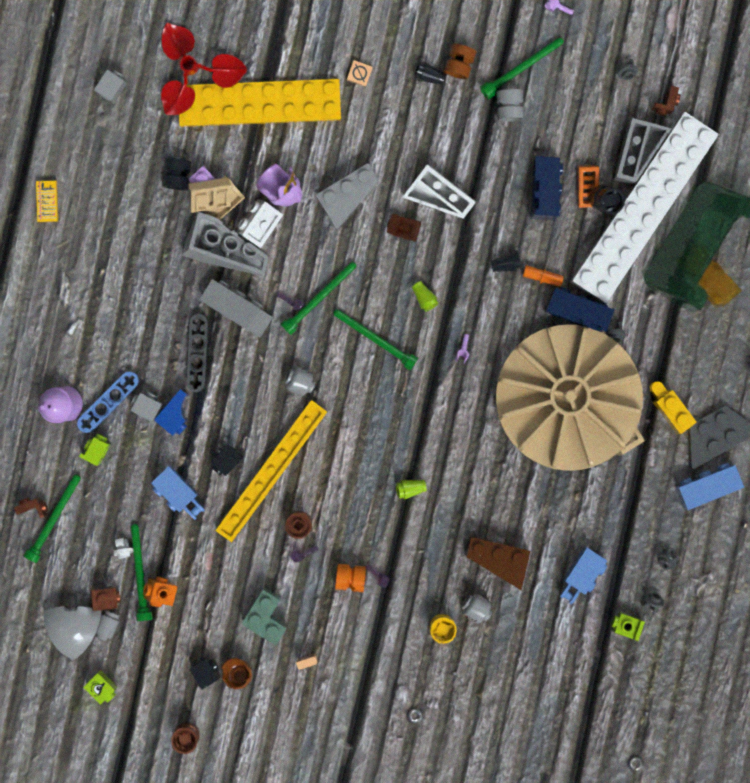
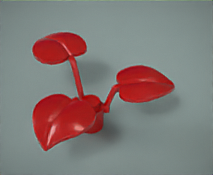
(176, 43)

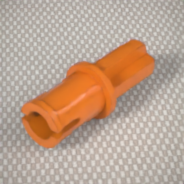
(543, 276)

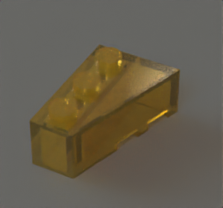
(718, 285)

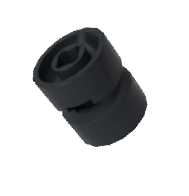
(176, 174)
(607, 199)

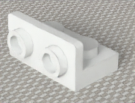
(259, 222)

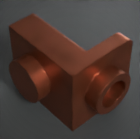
(672, 100)
(403, 227)
(27, 504)
(104, 598)

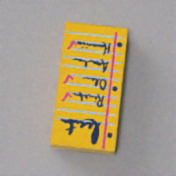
(47, 201)

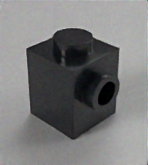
(225, 460)
(204, 671)

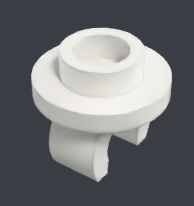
(123, 549)

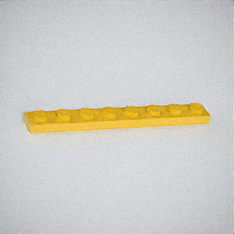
(271, 471)

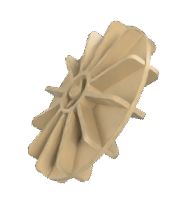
(569, 397)

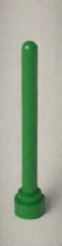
(489, 89)
(291, 324)
(407, 359)
(33, 552)
(144, 612)

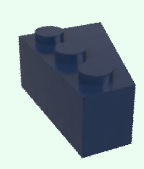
(546, 188)
(579, 310)

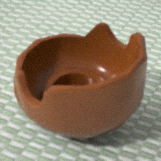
(236, 673)

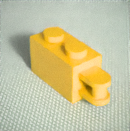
(671, 408)

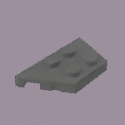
(716, 435)

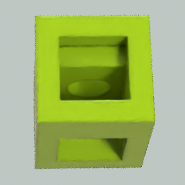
(96, 449)
(636, 626)

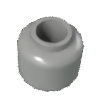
(299, 381)
(476, 608)

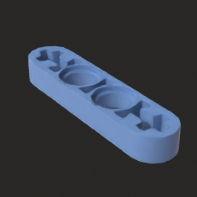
(110, 404)

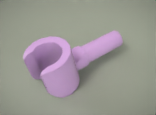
(551, 5)
(463, 351)

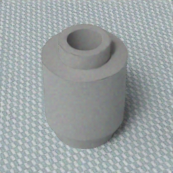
(107, 625)

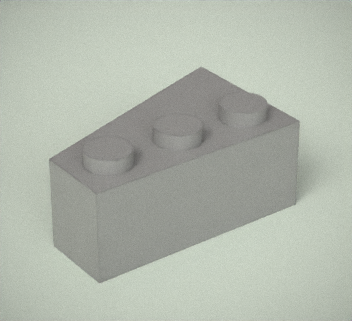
(638, 148)
(347, 194)
(236, 307)

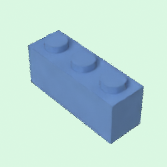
(709, 486)

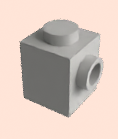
(110, 86)
(146, 406)

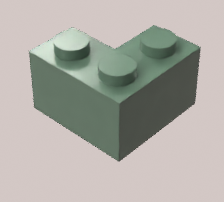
(261, 620)

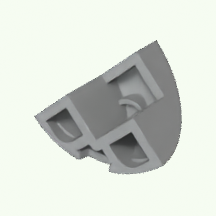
(71, 629)

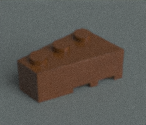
(500, 558)

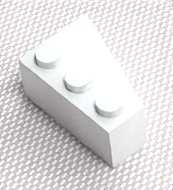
(439, 193)

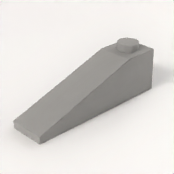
(217, 245)

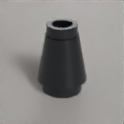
(429, 74)
(506, 263)

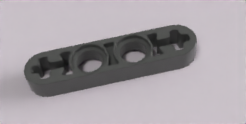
(193, 352)

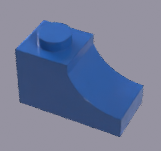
(172, 416)

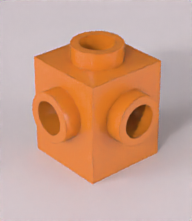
(159, 592)

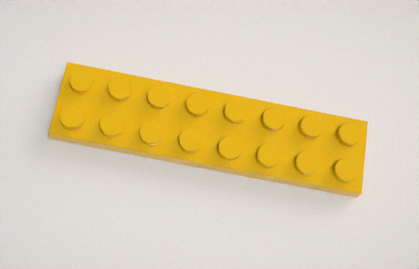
(264, 103)

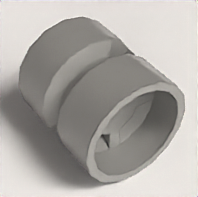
(510, 105)

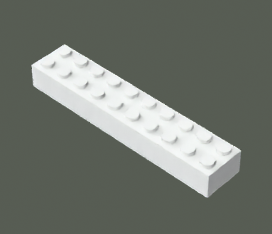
(644, 208)

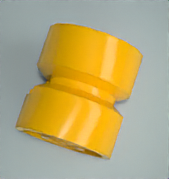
(442, 628)

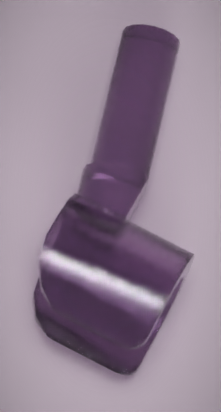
(298, 304)
(297, 556)
(383, 580)

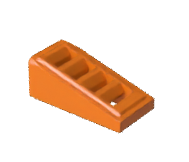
(580, 178)

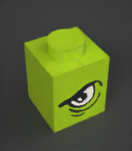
(101, 688)

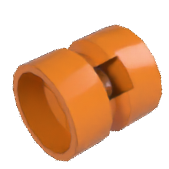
(350, 577)

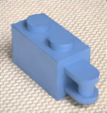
(177, 492)
(583, 574)

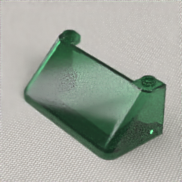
(694, 244)

